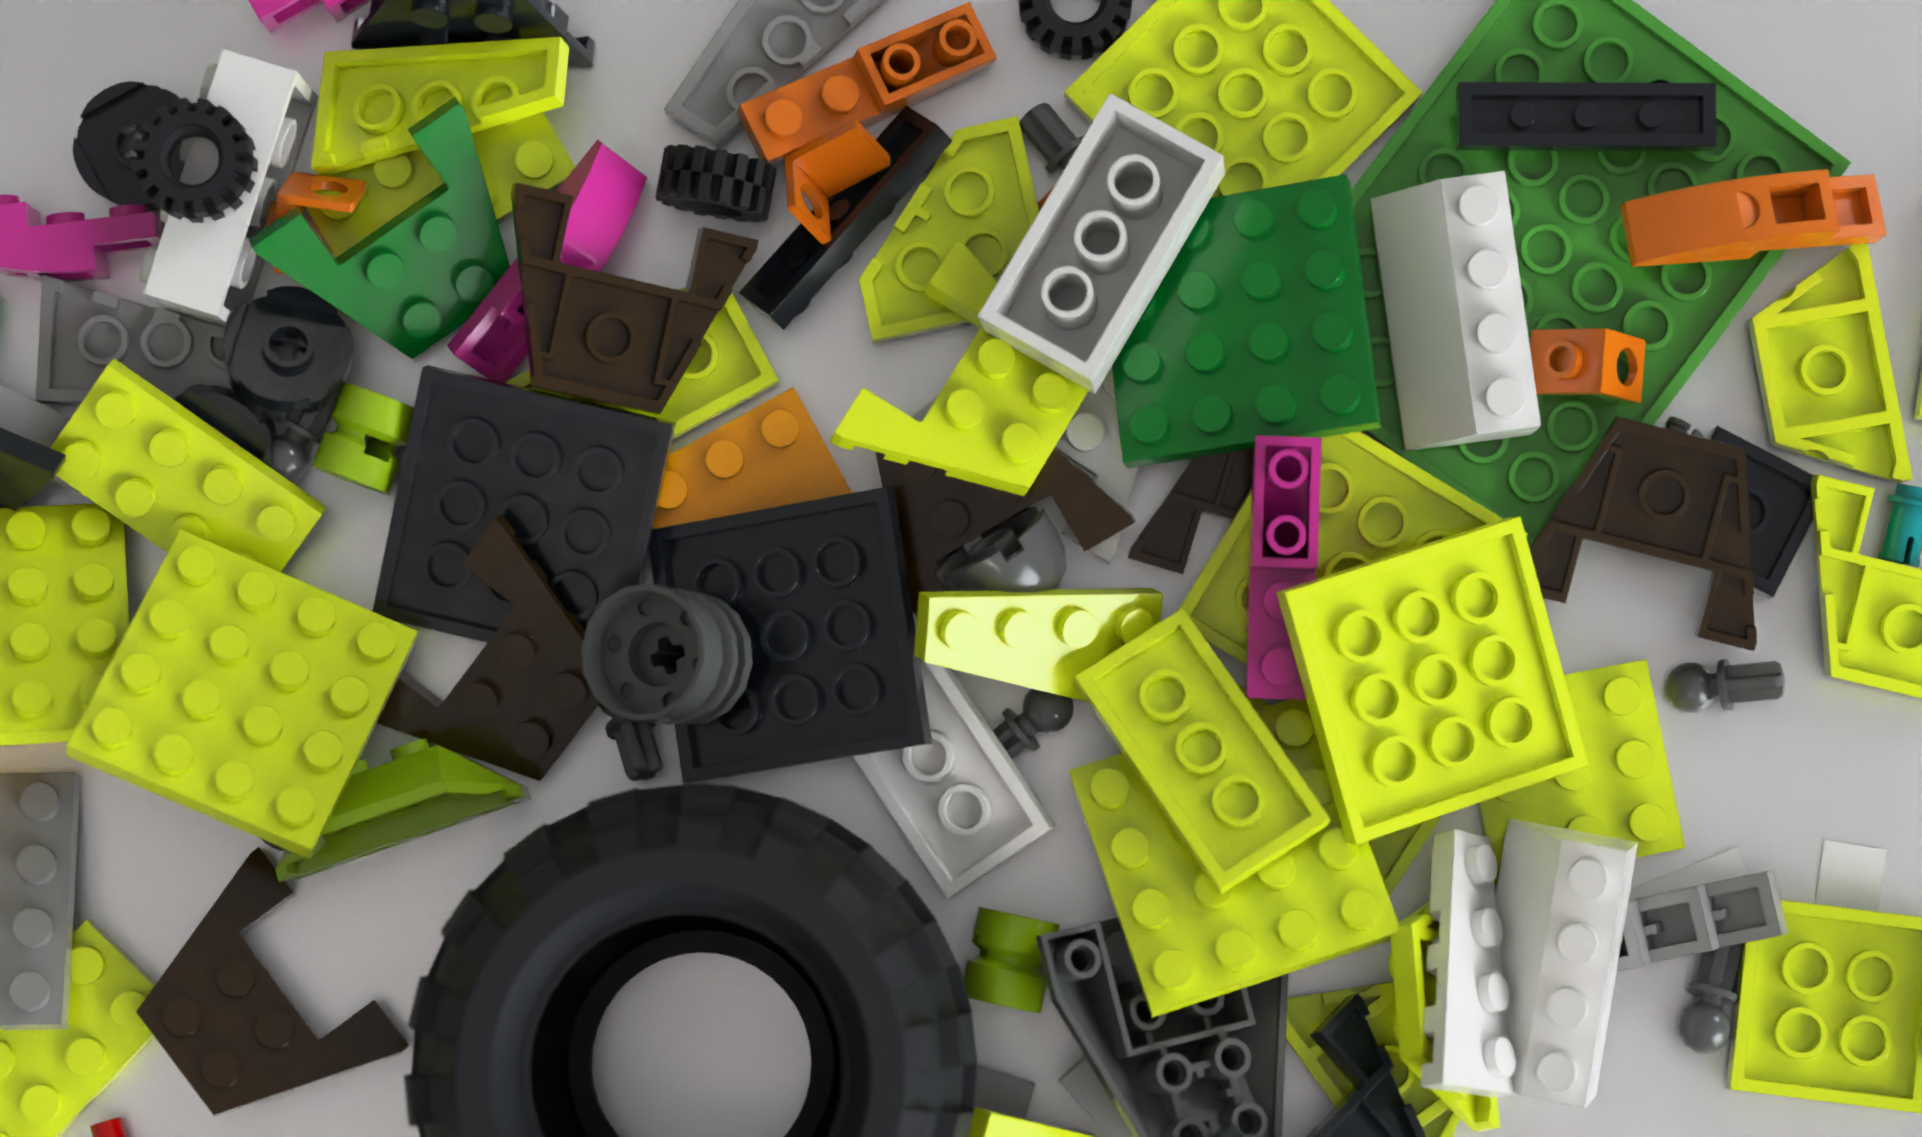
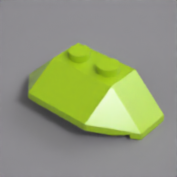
(402, 802)

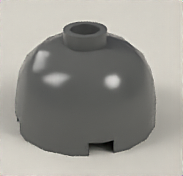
(1011, 557)

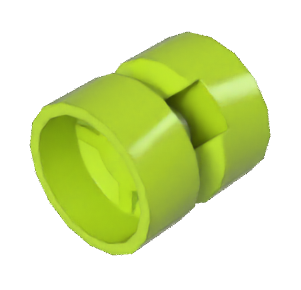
(361, 415)
(1008, 960)

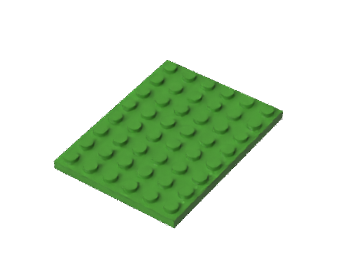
(1573, 230)

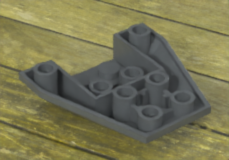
(1173, 1070)

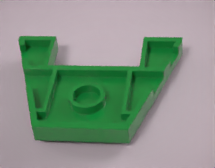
(420, 268)

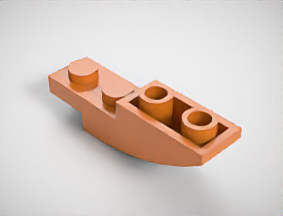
(870, 84)
(1752, 216)

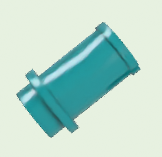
(1904, 527)

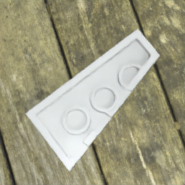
(1471, 993)

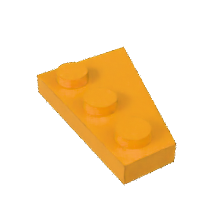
(750, 465)

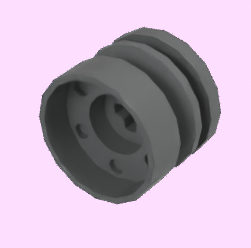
(666, 655)

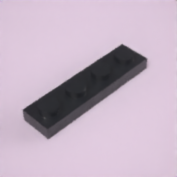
(1585, 116)
(803, 264)

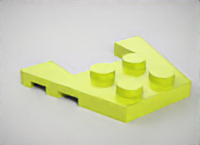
(994, 412)
(1865, 602)

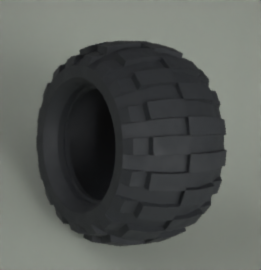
(671, 873)

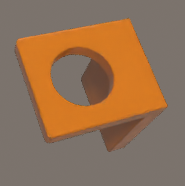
(828, 168)
(299, 192)
(1586, 362)

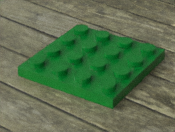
(1252, 331)

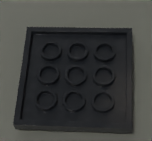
(561, 470)
(826, 630)

